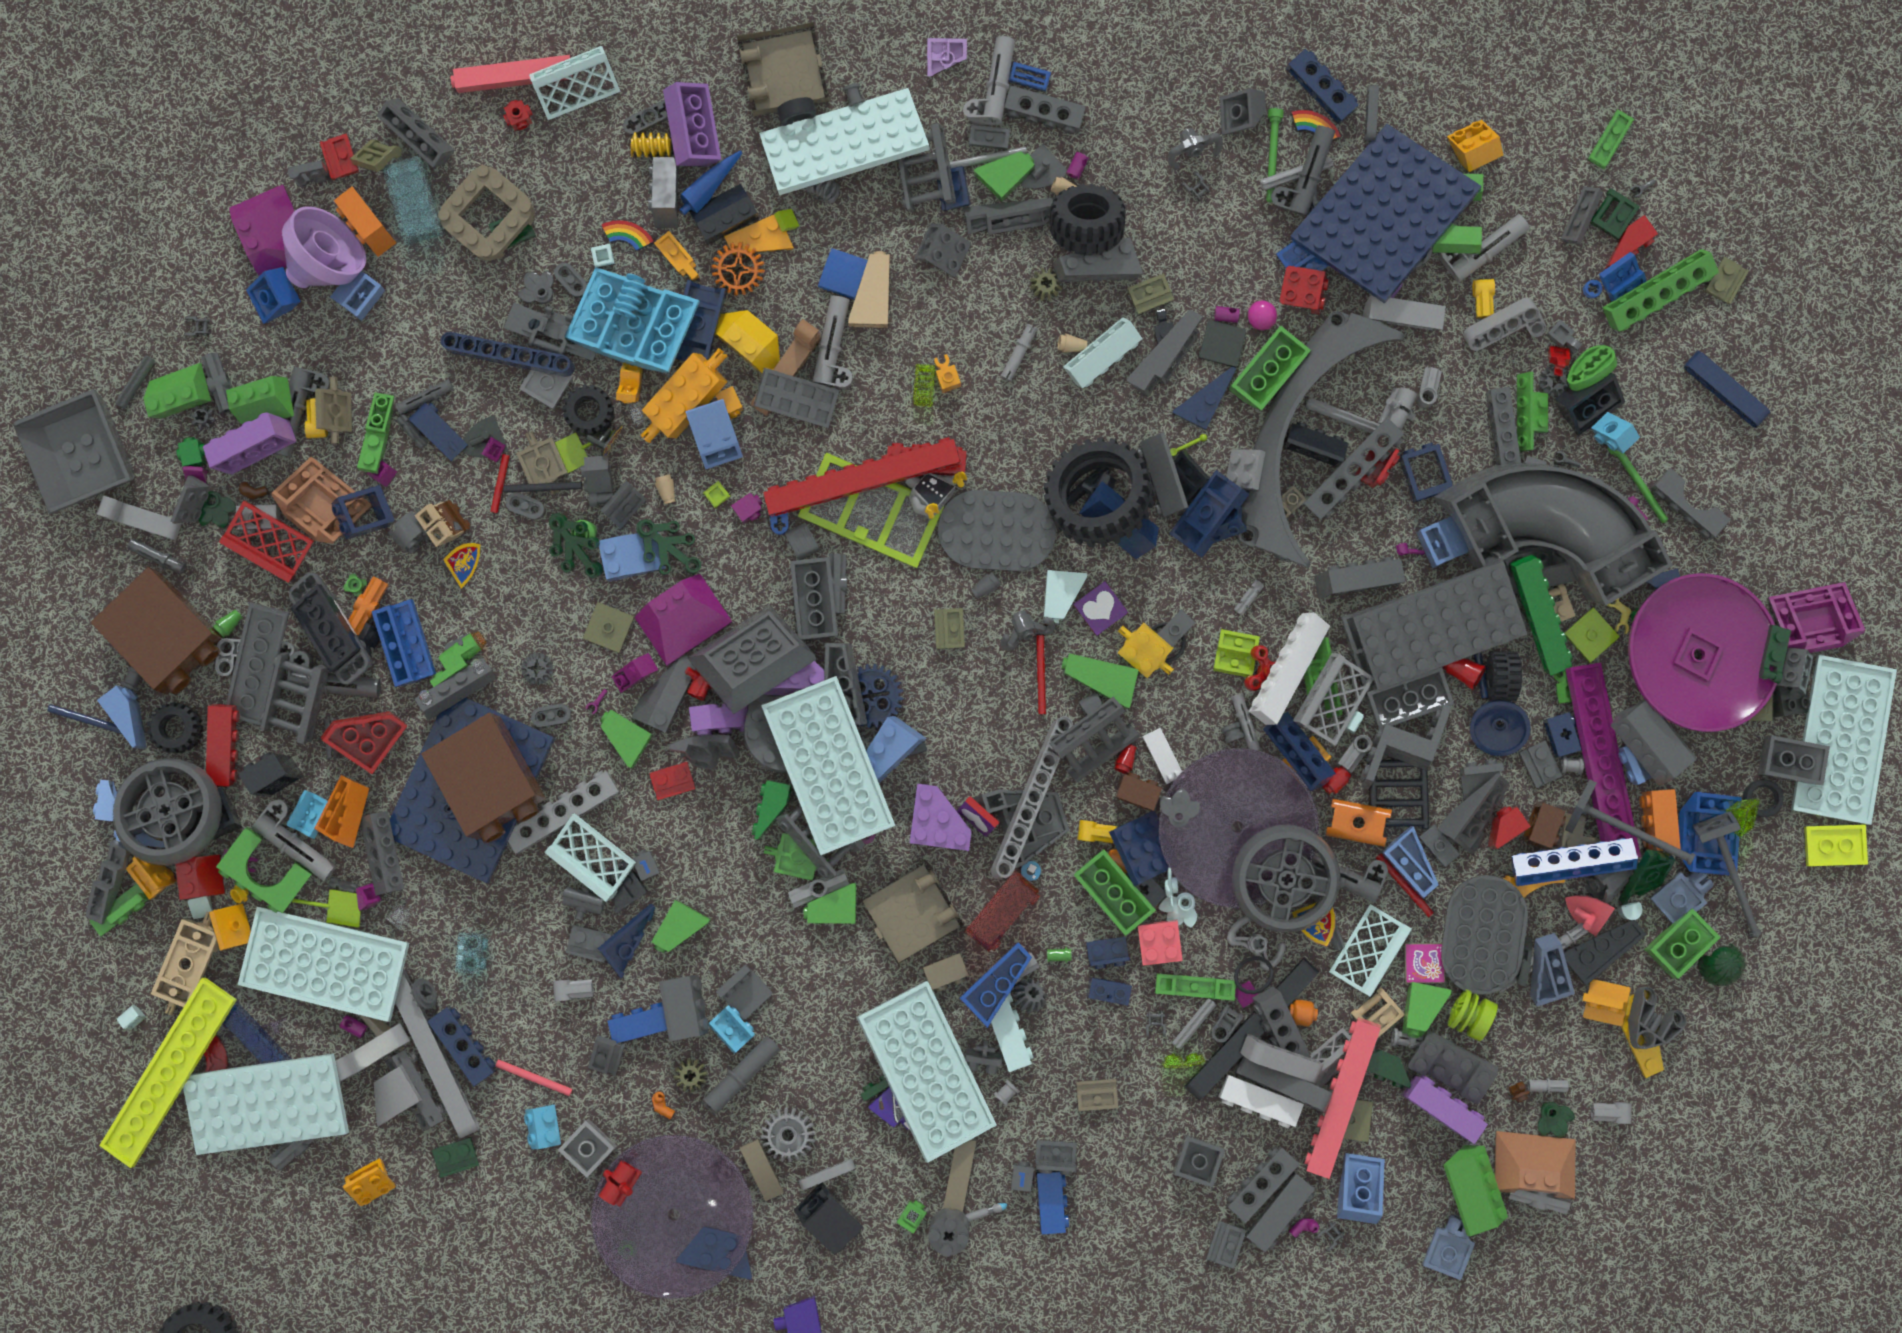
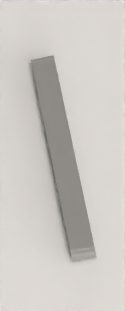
(1028, 806)
(435, 1060)

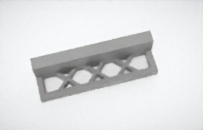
(1330, 1063)

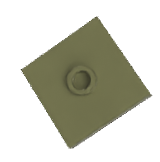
(608, 627)
(1359, 1122)

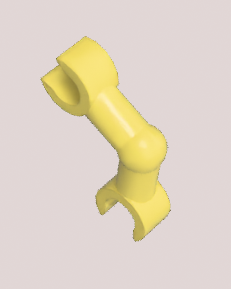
(1626, 611)

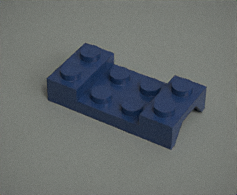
(704, 322)
(1208, 513)

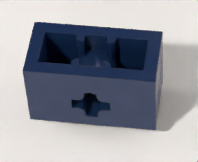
(1557, 725)

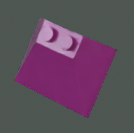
(260, 227)
(1818, 617)
(682, 618)

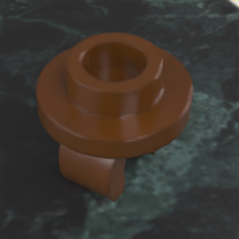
(1519, 1092)

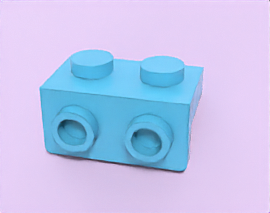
(307, 813)
(731, 1028)
(542, 1127)

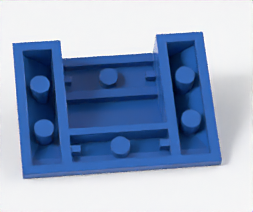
(1708, 854)

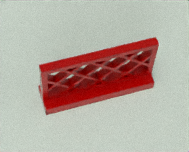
(254, 553)

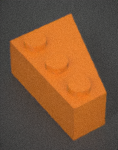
(363, 221)
(343, 811)

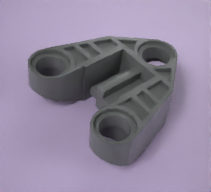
(1650, 1025)

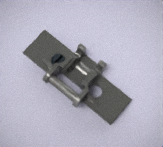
(551, 324)

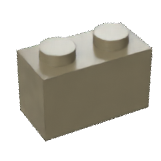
(946, 971)

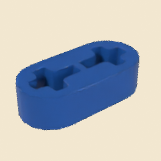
(774, 521)

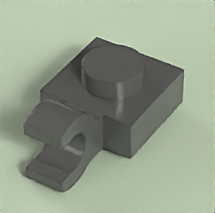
(1562, 334)

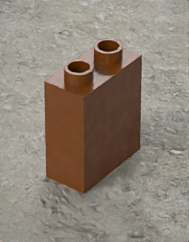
(158, 632)
(484, 778)

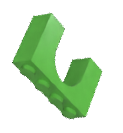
(1461, 238)
(236, 866)

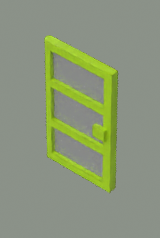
(875, 518)

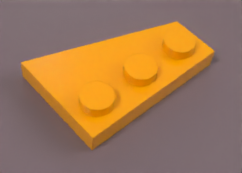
(762, 235)

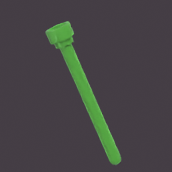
(1275, 116)
(1640, 484)

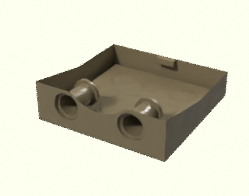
(782, 68)
(911, 913)

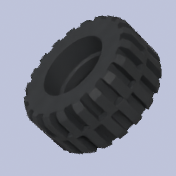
(1085, 202)
(199, 1313)

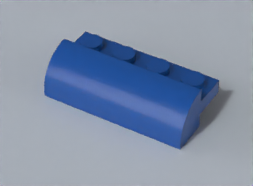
(404, 643)

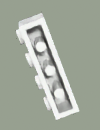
(1260, 1100)

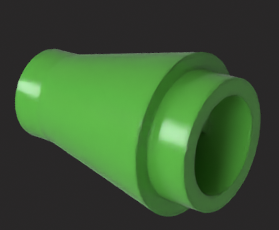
(226, 624)

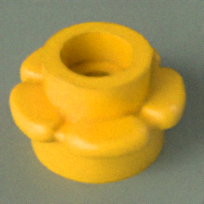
(239, 894)

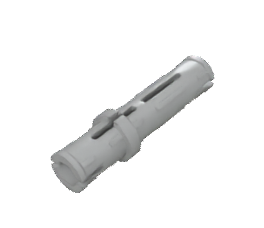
(1019, 352)
(1245, 722)

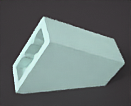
(1061, 592)

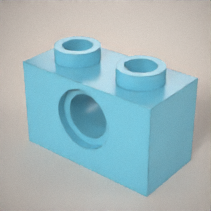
(1615, 433)

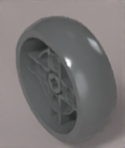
(177, 845)
(1270, 889)

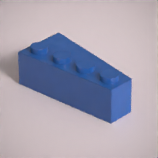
(993, 987)

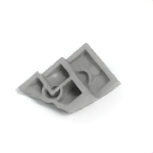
(394, 1095)

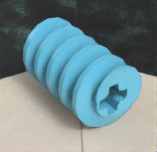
(629, 296)

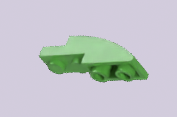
(376, 433)

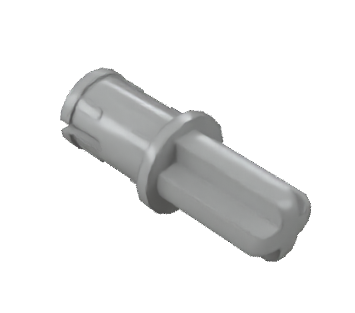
(1548, 1085)

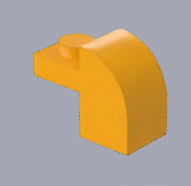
(630, 383)

